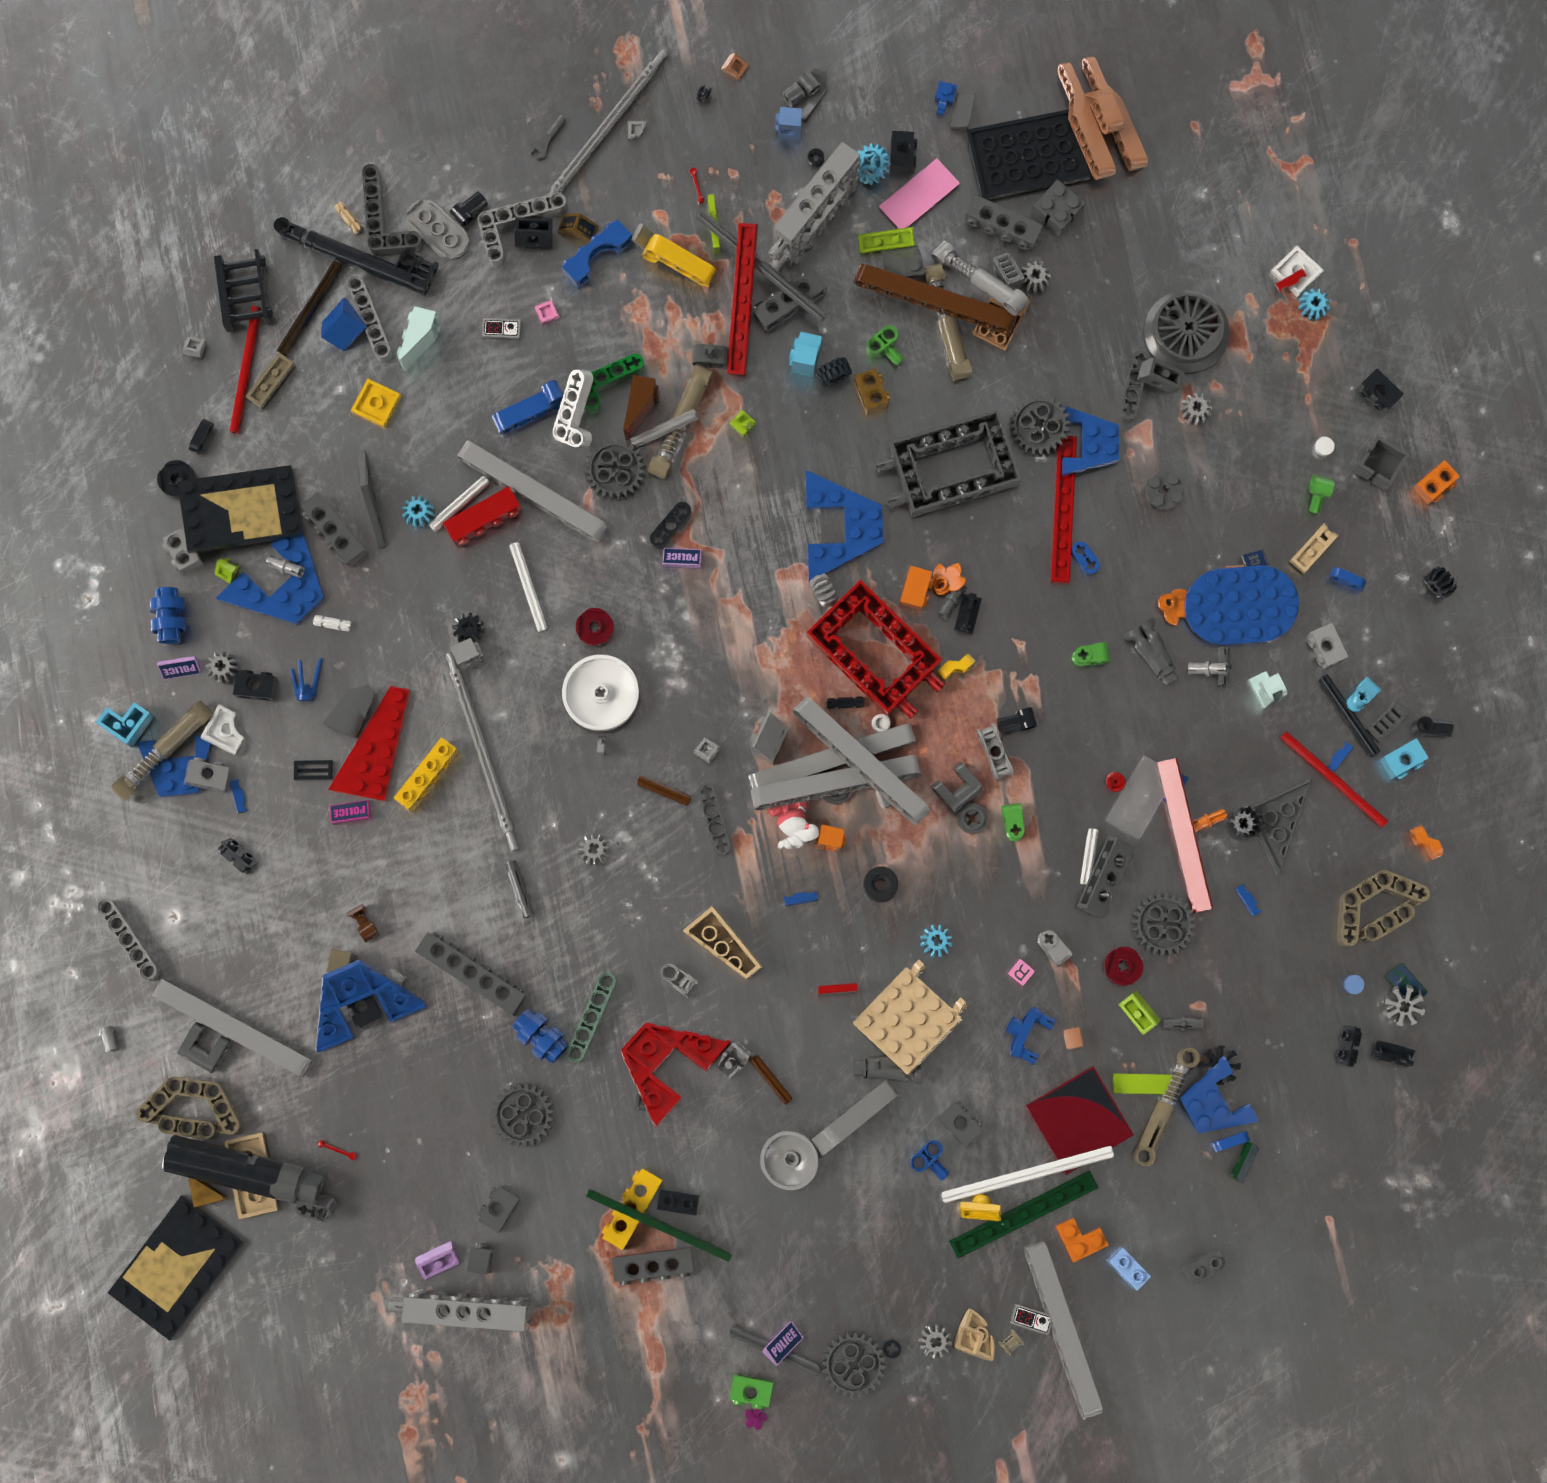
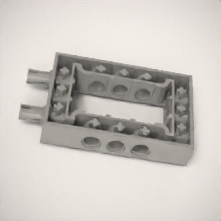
(788, 233)
(432, 1309)

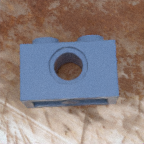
(789, 123)

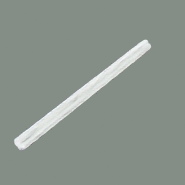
(1028, 1174)

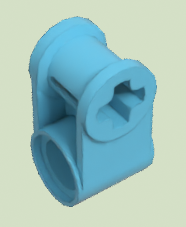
(1363, 695)

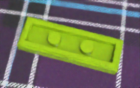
(713, 213)
(886, 240)
(1140, 1083)

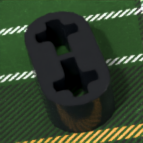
(201, 436)

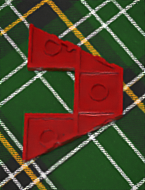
(651, 1048)

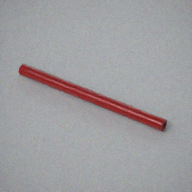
(244, 373)
(1334, 779)

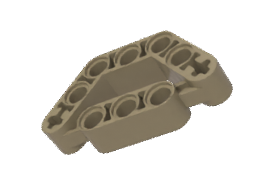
(1378, 924)
(197, 1125)

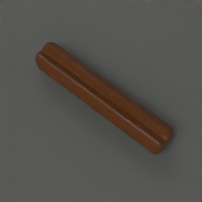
(663, 790)
(771, 1080)

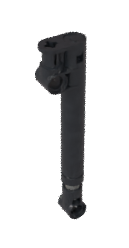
(412, 276)

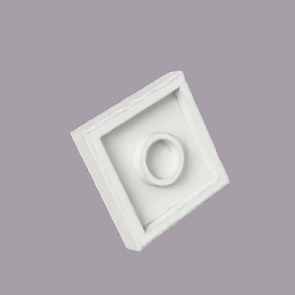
(1293, 262)

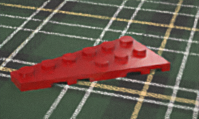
(371, 760)

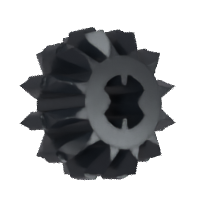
(1440, 582)
(463, 623)
(1240, 822)

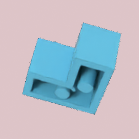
(806, 354)
(128, 727)

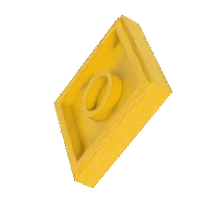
(376, 403)

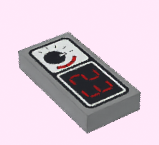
(501, 328)
(1031, 1319)

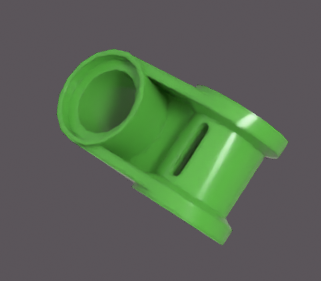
(1094, 653)
(1013, 818)

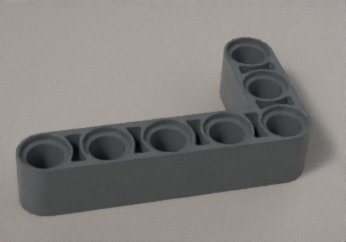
(377, 218)

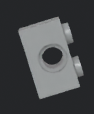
(1328, 635)
(195, 778)

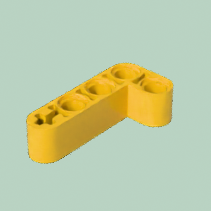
(679, 259)

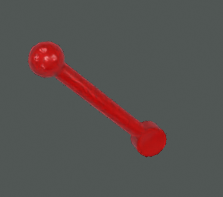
(693, 172)
(352, 1156)

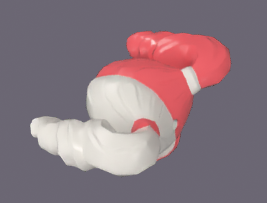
(794, 824)

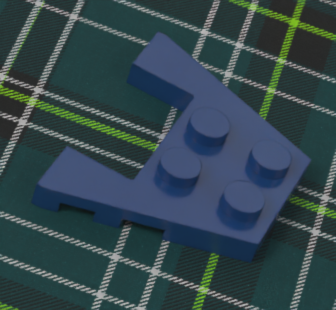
(1098, 442)
(171, 772)
(1207, 1106)

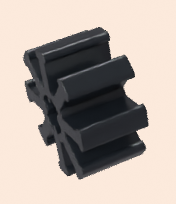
(1214, 1059)

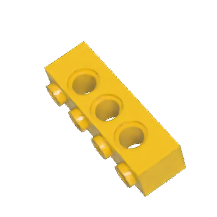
(426, 774)
(652, 1184)

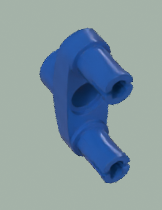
(1020, 1030)

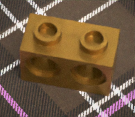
(867, 392)

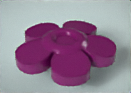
(755, 1418)

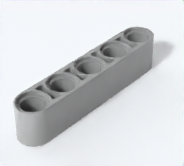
(368, 310)
(121, 934)

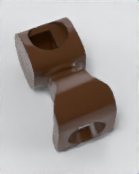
(366, 928)

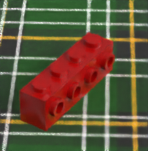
(482, 516)

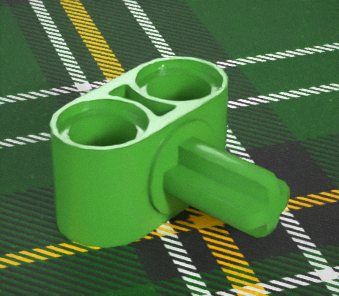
(886, 345)
(1320, 487)

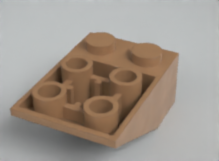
(996, 338)

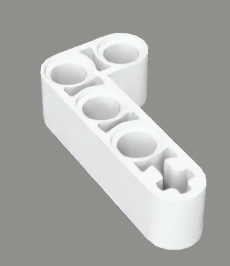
(577, 406)

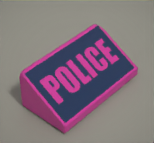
(350, 812)

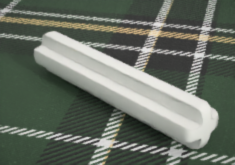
(1089, 855)

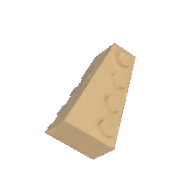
(720, 939)

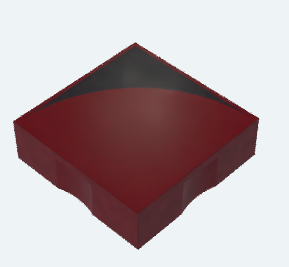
(1078, 1117)

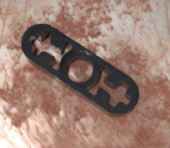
(683, 517)

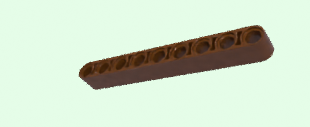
(934, 298)

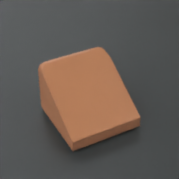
(735, 66)
(1073, 1038)

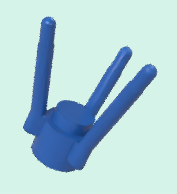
(303, 691)

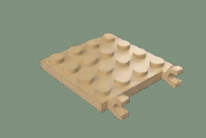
(909, 1019)

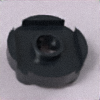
(168, 472)

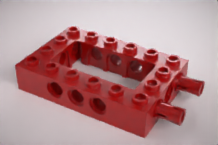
(924, 659)

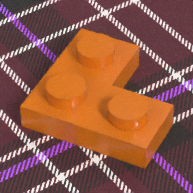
(1080, 1245)

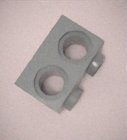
(180, 552)
(467, 654)

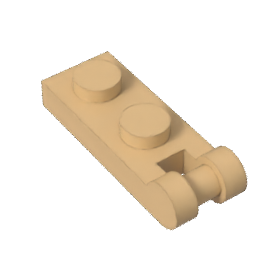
(1313, 549)

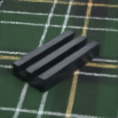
(329, 770)

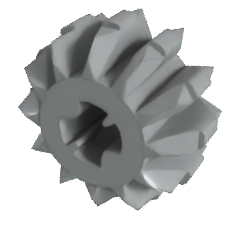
(1042, 274)
(1204, 408)
(823, 590)
(214, 670)
(601, 849)
(935, 1348)

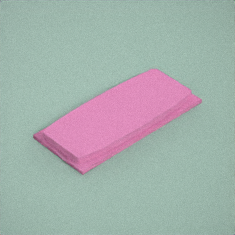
(919, 194)

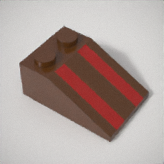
(641, 402)

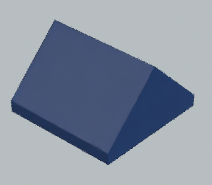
(342, 325)

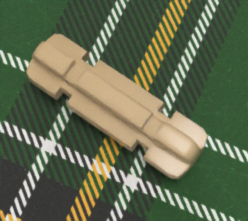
(348, 217)

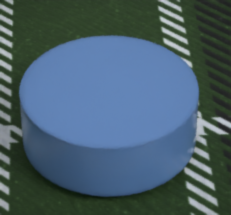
(1353, 984)

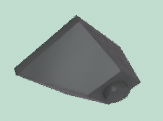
(904, 262)

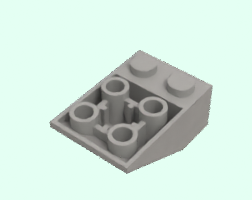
(769, 738)

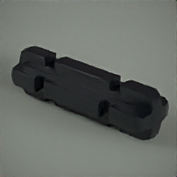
(845, 702)

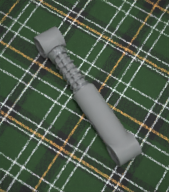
(1011, 299)

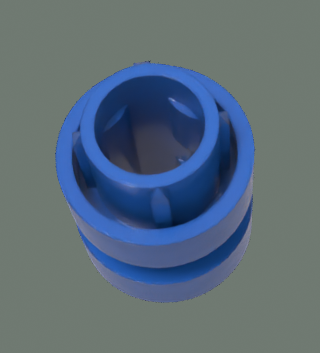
(168, 623)
(547, 1042)

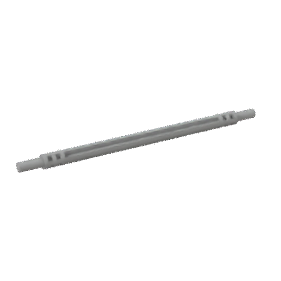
(607, 124)
(482, 752)

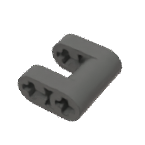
(963, 794)
(199, 1055)

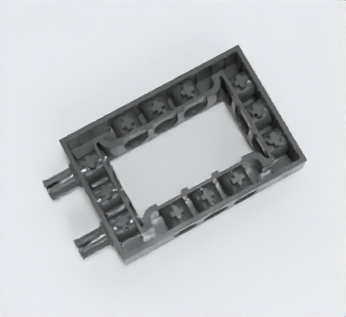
(905, 450)

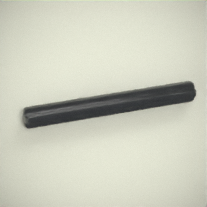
(1349, 715)

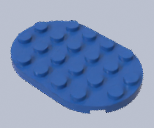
(1241, 605)

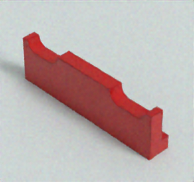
(1290, 280)

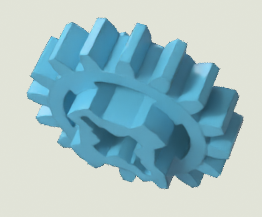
(873, 163)

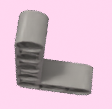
(512, 211)
(854, 1117)

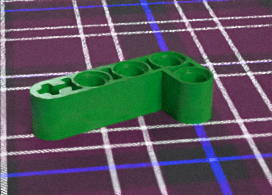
(613, 379)

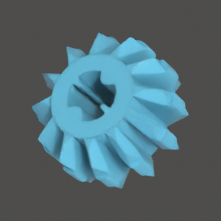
(1311, 310)
(410, 515)
(930, 944)

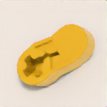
(956, 666)

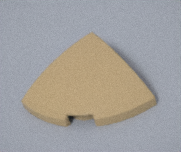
(973, 1337)

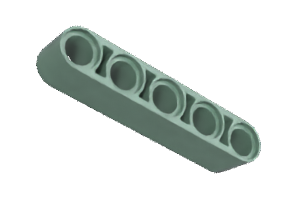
(591, 1027)

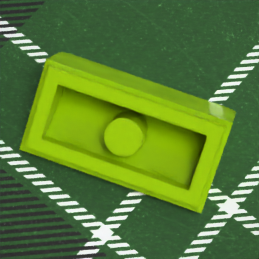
(1139, 1012)

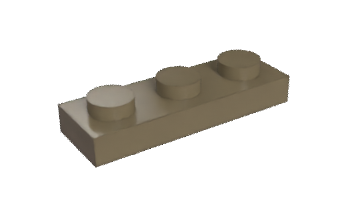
(270, 380)

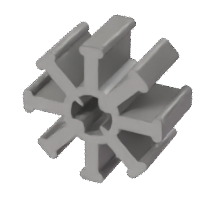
(1411, 1007)

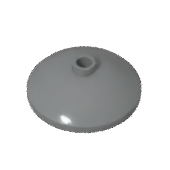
(781, 1169)

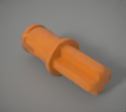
(1209, 820)

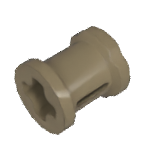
(1011, 1342)

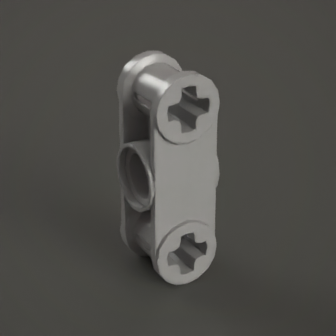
(996, 763)

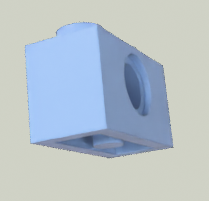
(1128, 1268)

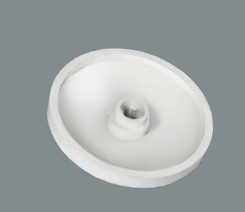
(600, 692)

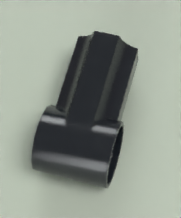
(465, 211)
(1022, 719)
(1434, 727)

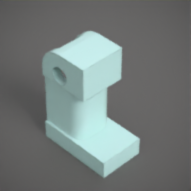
(1267, 688)

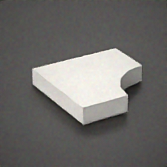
(222, 731)

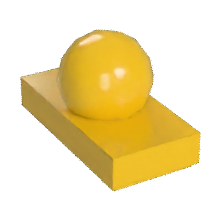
(981, 1209)

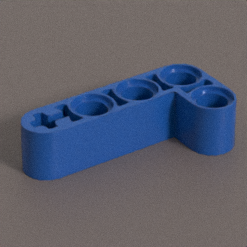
(530, 408)

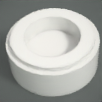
(1324, 446)
(881, 723)

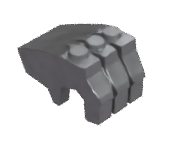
(734, 1059)

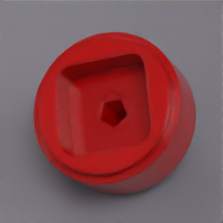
(1115, 781)

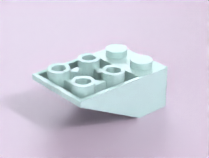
(418, 336)

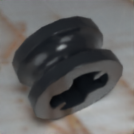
(703, 93)
(812, 152)
(895, 1354)

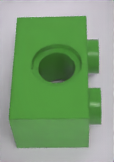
(762, 1386)

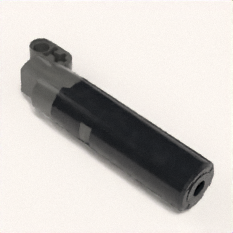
(249, 1174)

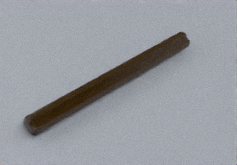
(309, 308)

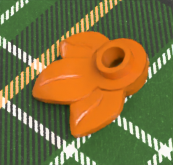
(949, 576)
(1176, 607)

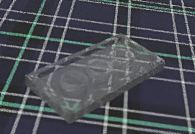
(1138, 799)

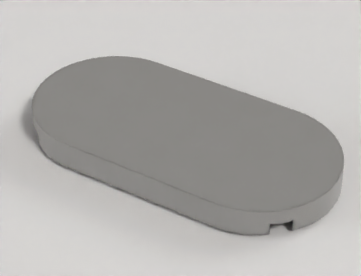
(437, 229)

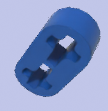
(1089, 555)
(1348, 579)
(1231, 1141)

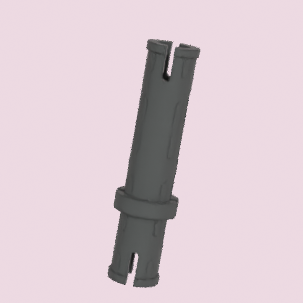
(519, 889)

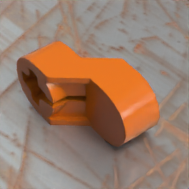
(1431, 845)

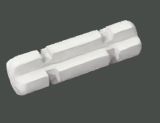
(332, 623)

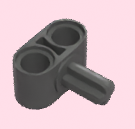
(710, 355)

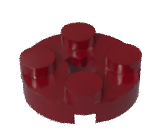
(587, 619)
(1132, 960)

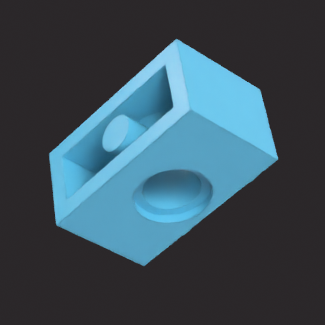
(1394, 765)

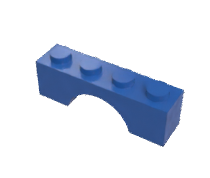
(614, 238)

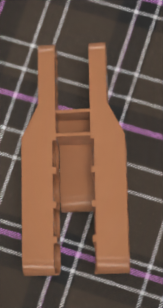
(1110, 115)

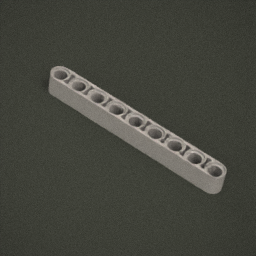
(532, 491)
(828, 760)
(861, 761)
(827, 784)
(232, 1027)
(1063, 1330)

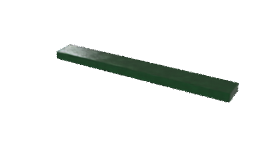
(1024, 1214)
(657, 1224)

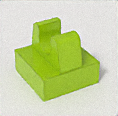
(742, 423)
(225, 570)

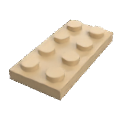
(248, 1203)

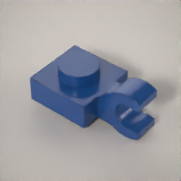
(945, 95)

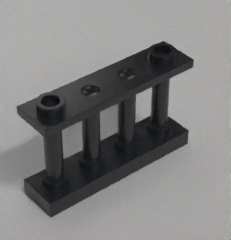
(225, 284)

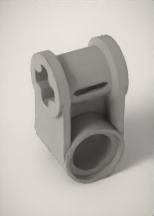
(1057, 950)
(679, 979)

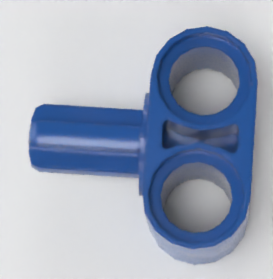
(930, 1161)

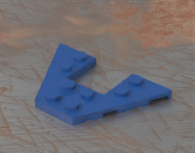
(862, 524)
(290, 601)
(353, 984)

